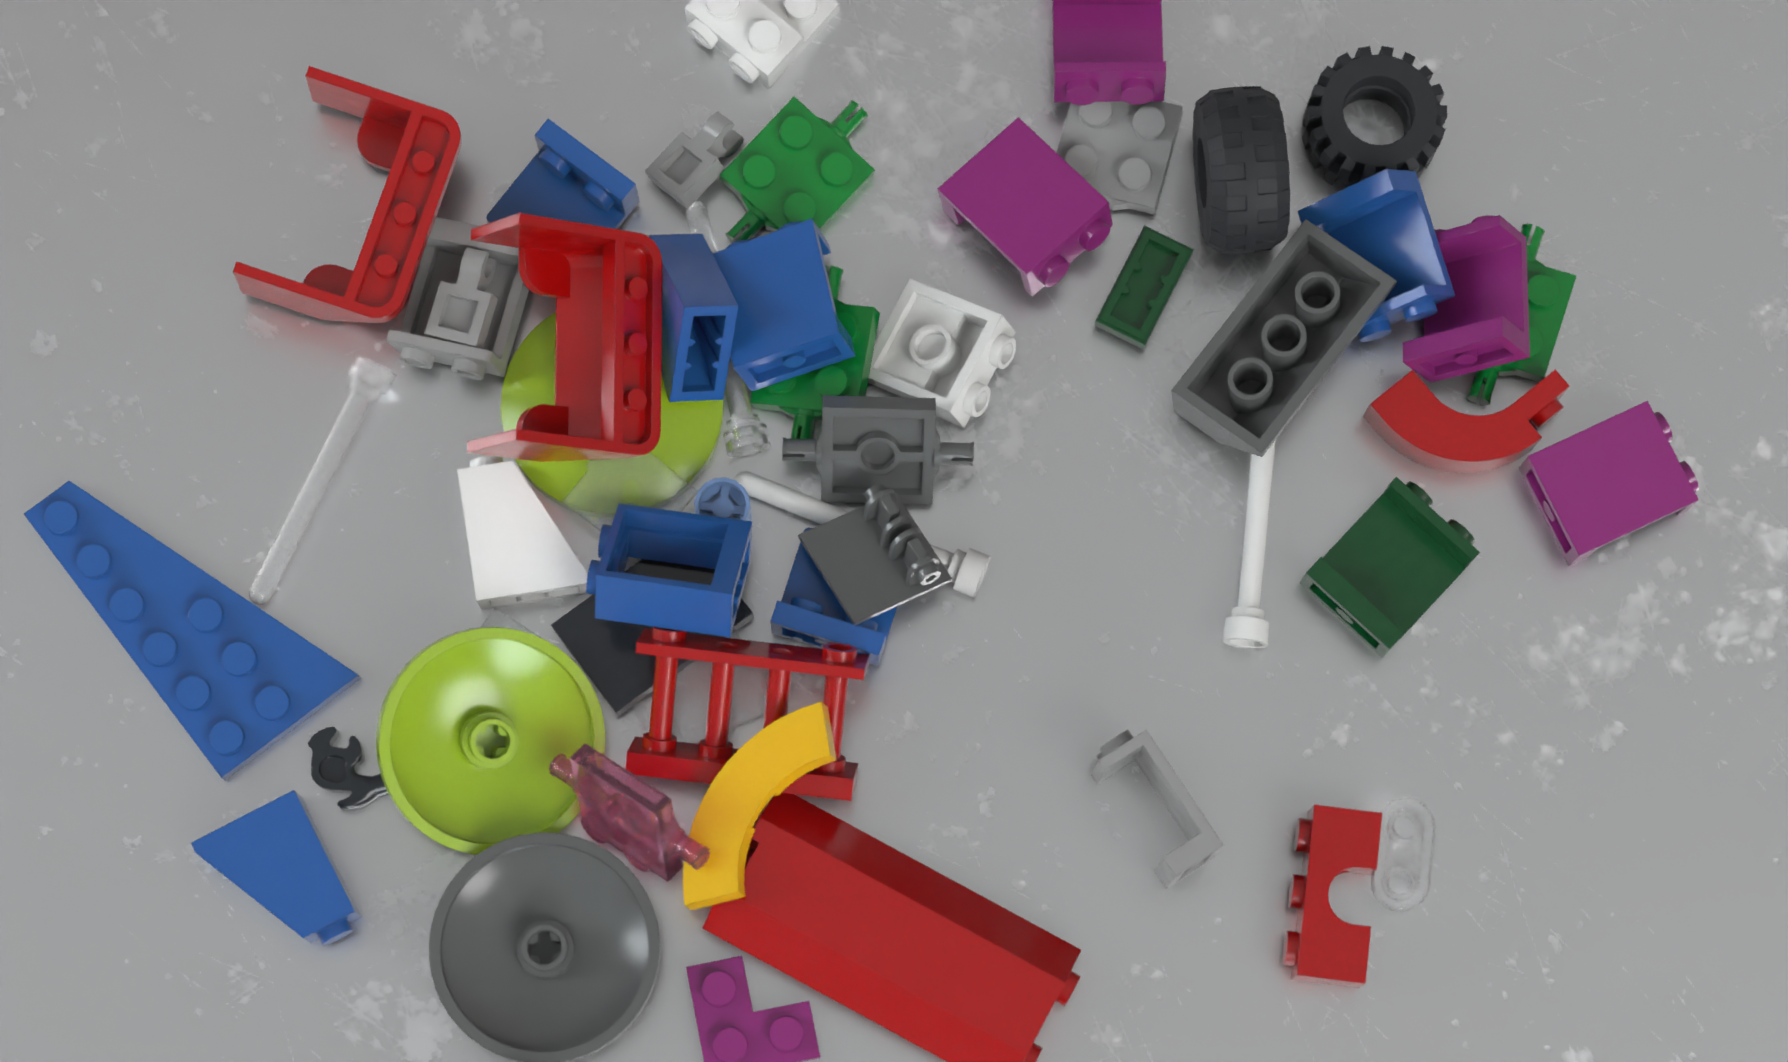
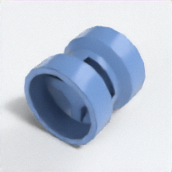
(723, 499)

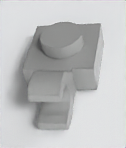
(693, 164)
(463, 309)

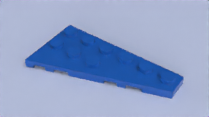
(206, 650)

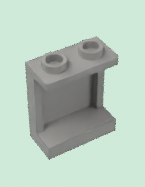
(442, 263)

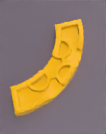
(742, 790)

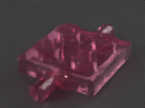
(628, 813)

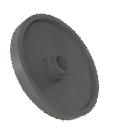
(544, 948)

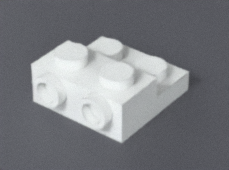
(759, 34)
(941, 351)

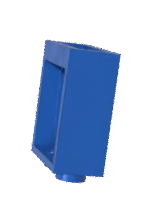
(675, 539)

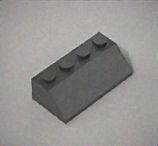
(1280, 341)

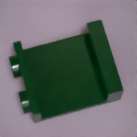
(1391, 566)

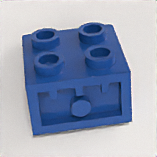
(568, 184)
(815, 616)

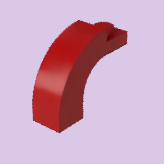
(1456, 442)

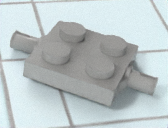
(1122, 149)

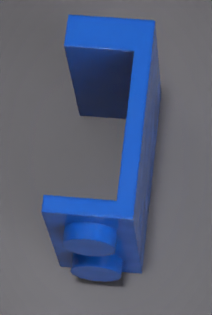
(1392, 229)
(784, 305)

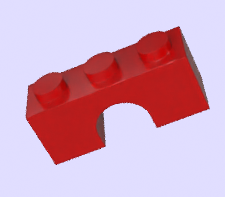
(1324, 945)

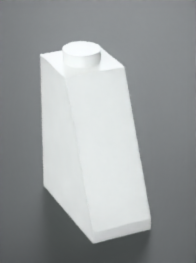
(513, 540)

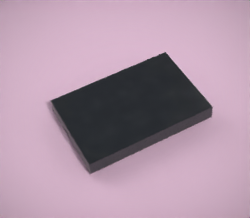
(609, 647)

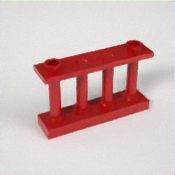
(662, 756)

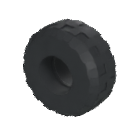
(1241, 169)

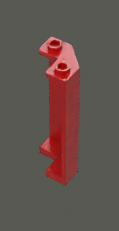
(894, 938)

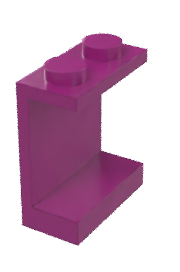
(1108, 51)
(1028, 205)
(1489, 313)
(1609, 481)

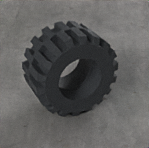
(1381, 79)

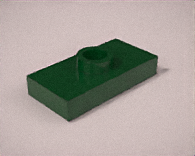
(1144, 287)

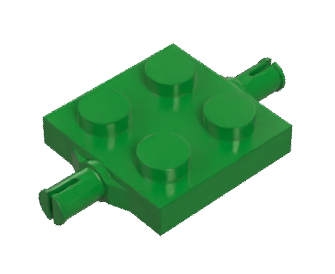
(797, 170)
(1547, 302)
(803, 394)

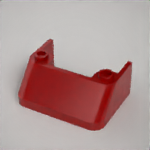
(419, 152)
(604, 344)

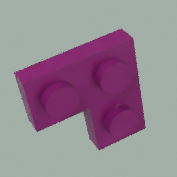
(737, 1034)

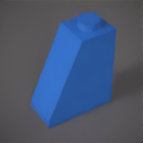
(696, 319)
(284, 867)

